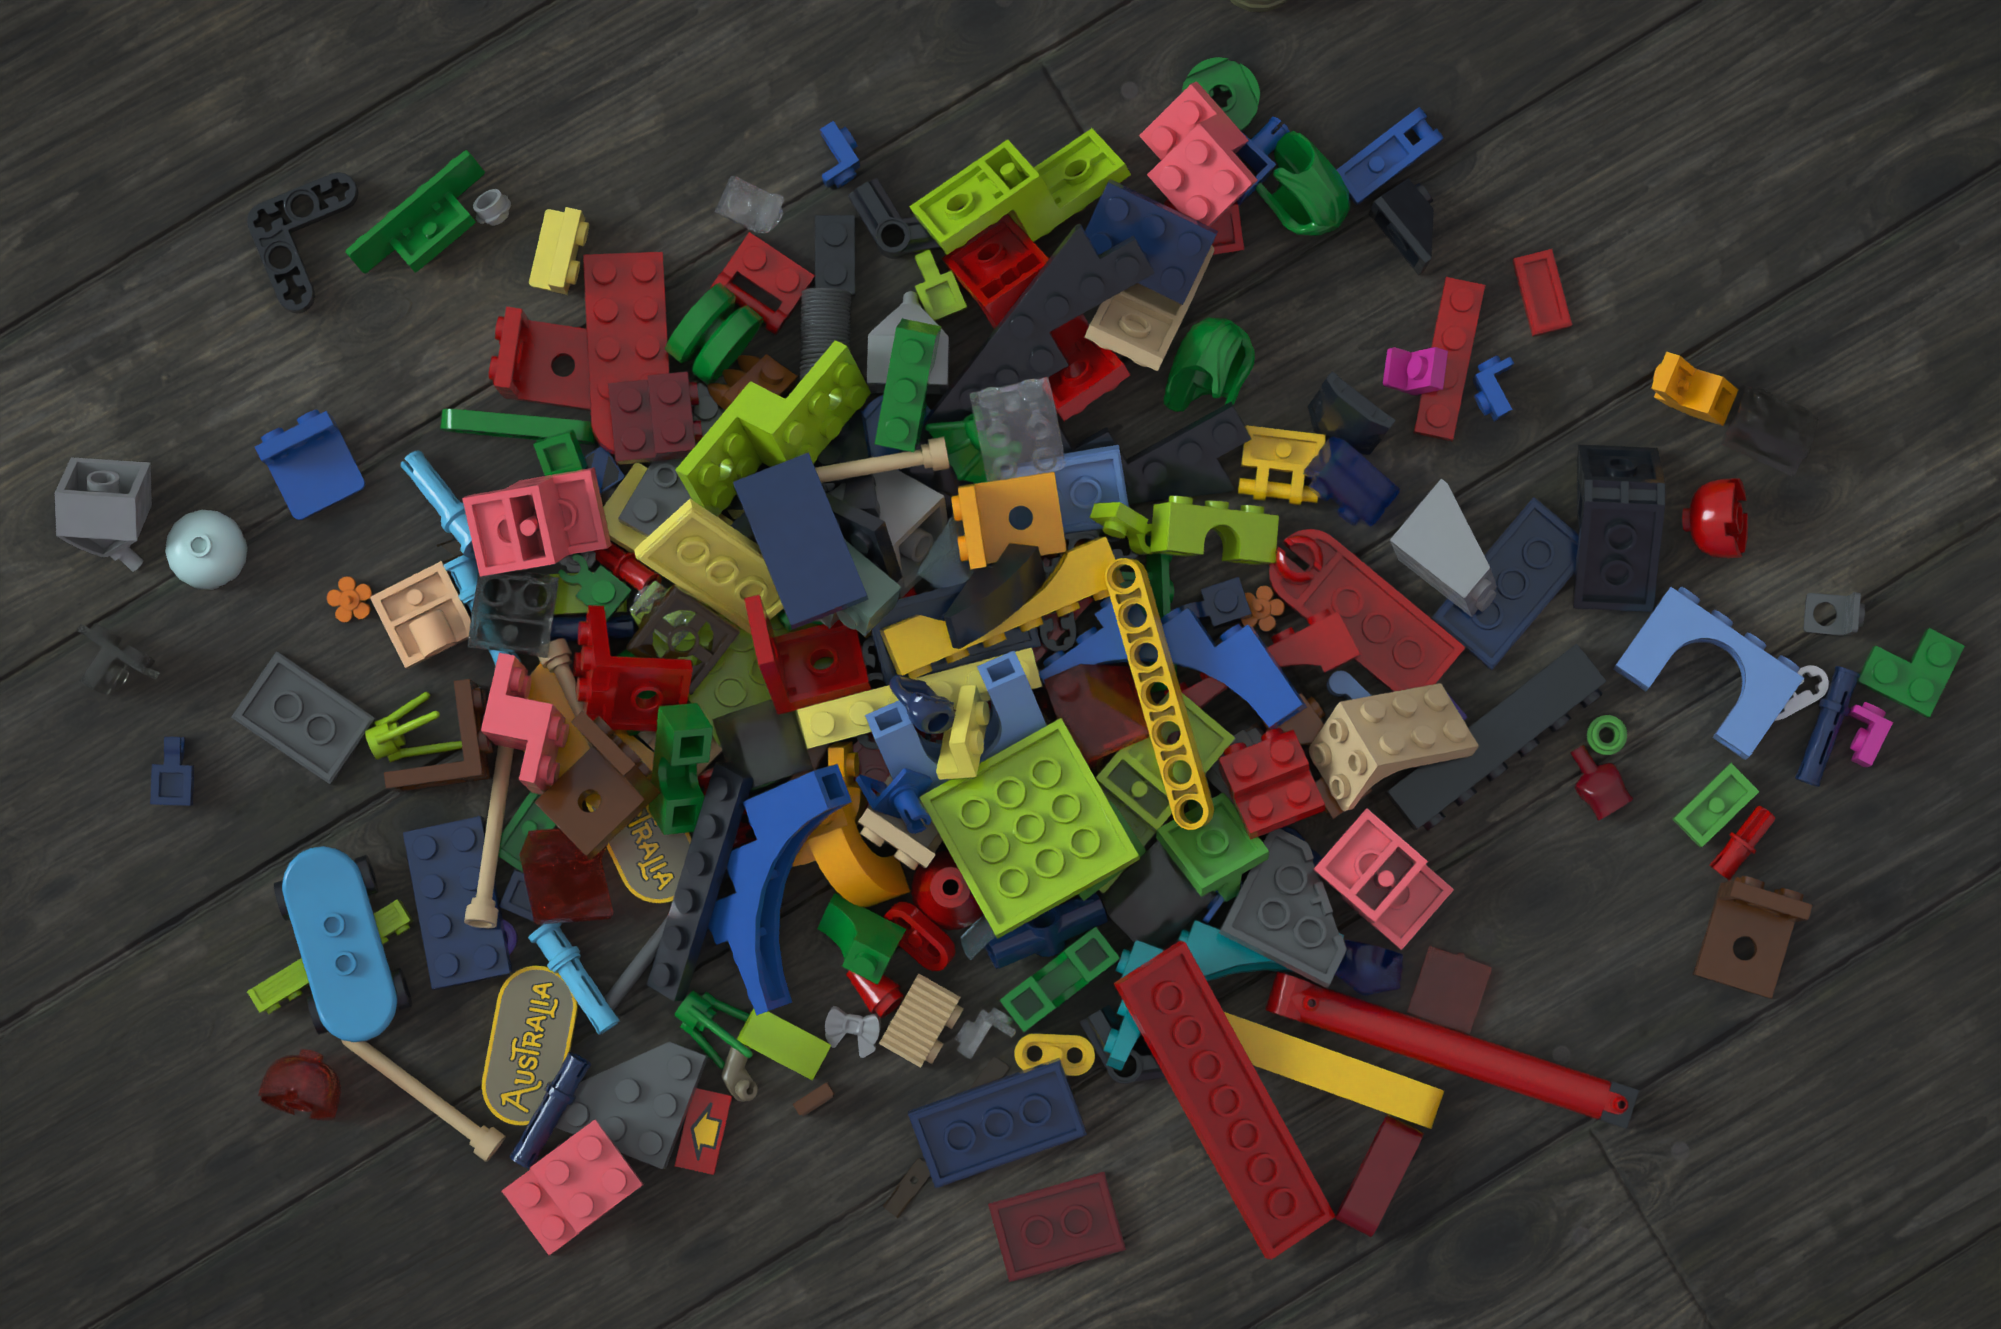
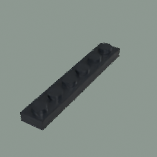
(700, 881)

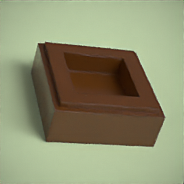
(814, 1099)

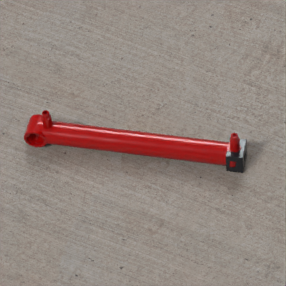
(1451, 1050)

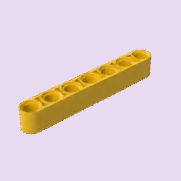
(1155, 714)
(1337, 1073)

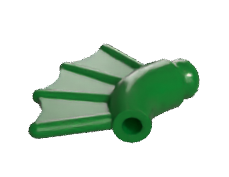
(962, 448)

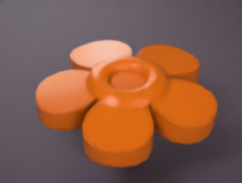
(350, 599)
(1262, 608)

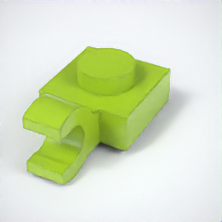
(939, 292)
(1123, 521)

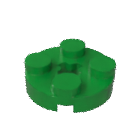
(1230, 77)

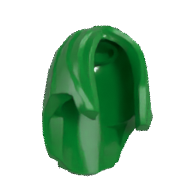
(1310, 189)
(1210, 361)

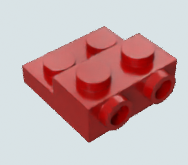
(1270, 782)

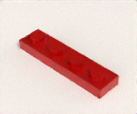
(1454, 333)

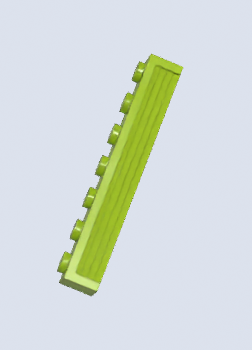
(292, 979)

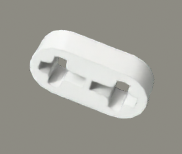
(1806, 697)

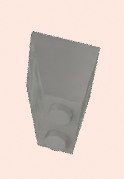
(912, 517)
(1445, 552)

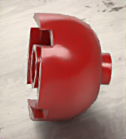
(1718, 518)

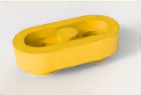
(1054, 1047)

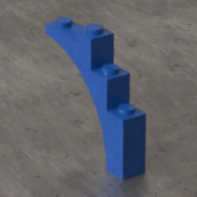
(1238, 661)
(759, 873)

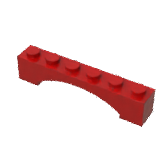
(1321, 644)

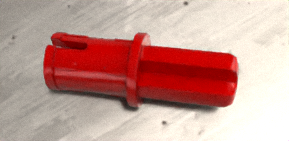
(626, 566)
(1742, 843)

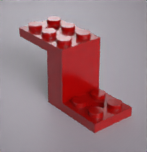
(996, 272)

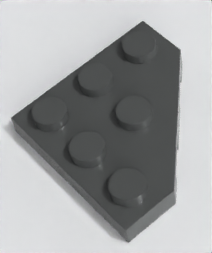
(1287, 912)
(640, 1101)

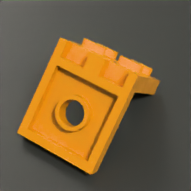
(986, 517)

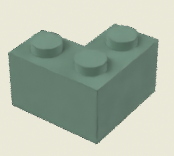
(881, 593)

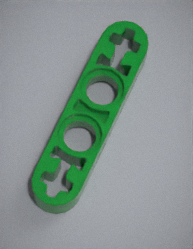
(513, 425)

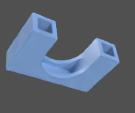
(1765, 680)
(1012, 718)

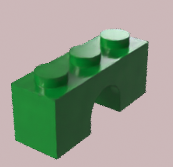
(907, 385)
(680, 744)
(1059, 979)

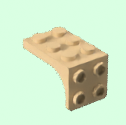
(1141, 322)
(1387, 734)
(911, 848)

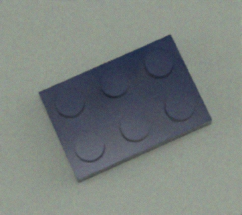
(1168, 238)

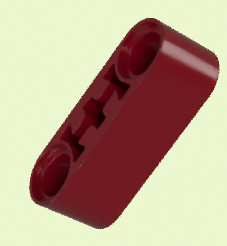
(1379, 1175)

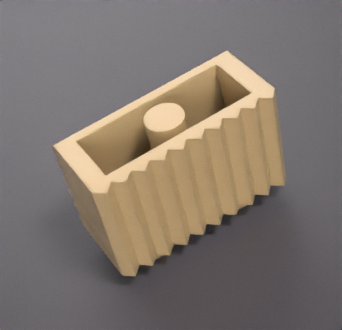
(921, 1020)

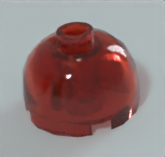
(302, 1085)

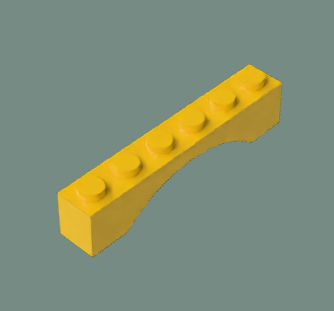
(1078, 574)

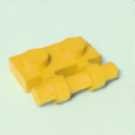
(1279, 452)

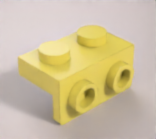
(557, 250)
(965, 739)

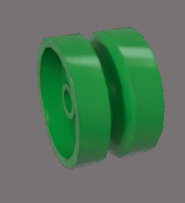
(714, 333)

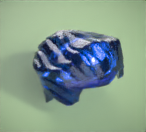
(1370, 968)

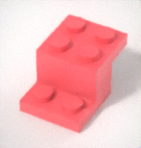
(1198, 156)
(536, 522)
(524, 724)
(1383, 879)
(572, 1187)

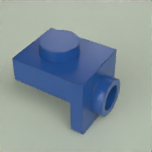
(841, 145)
(1490, 396)

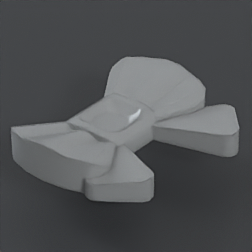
(866, 1028)

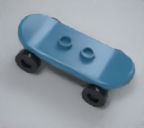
(341, 944)

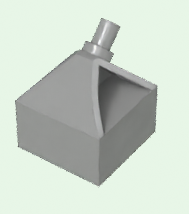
(881, 343)
(104, 506)

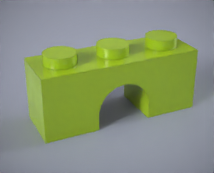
(1245, 534)

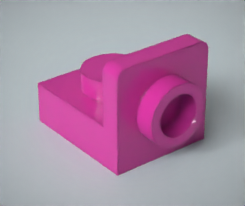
(1415, 371)
(1869, 740)

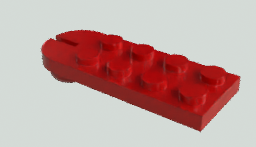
(623, 327)
(1391, 633)

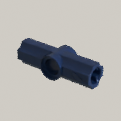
(1048, 932)

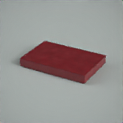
(1056, 1226)

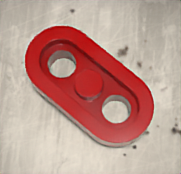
(922, 937)

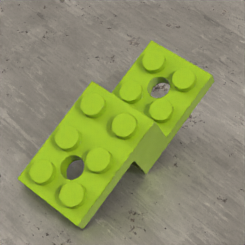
(1008, 184)
(773, 429)
(1134, 777)

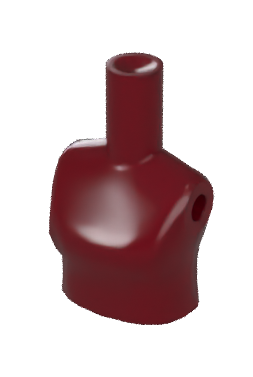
(1600, 784)

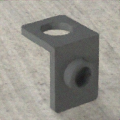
(1848, 609)

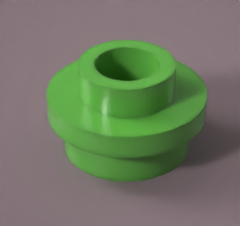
(1619, 735)

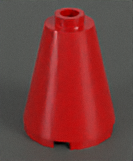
(944, 910)

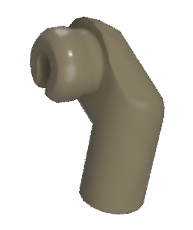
(737, 1078)

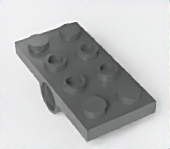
(661, 489)

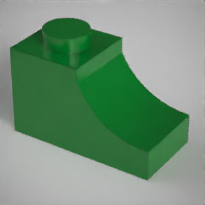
(862, 936)

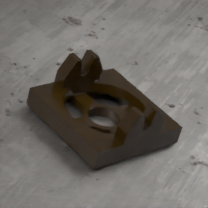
(678, 599)

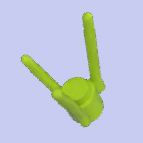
(389, 736)

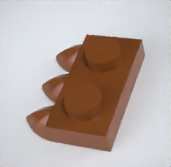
(763, 372)

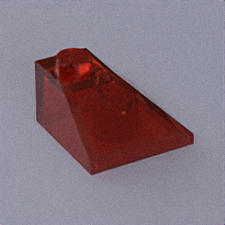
(1098, 708)

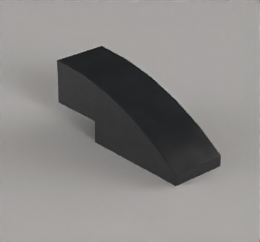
(994, 594)

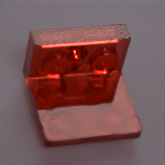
(563, 880)

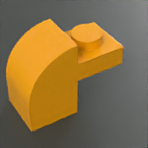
(1693, 390)

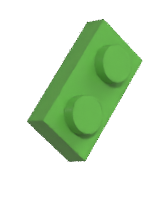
(1715, 805)

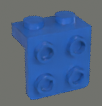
(311, 464)

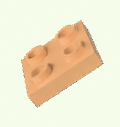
(423, 615)

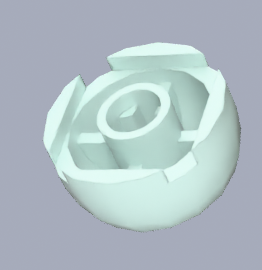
(206, 549)

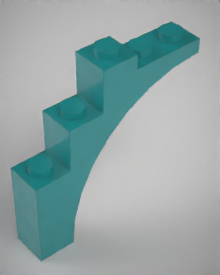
(1216, 958)

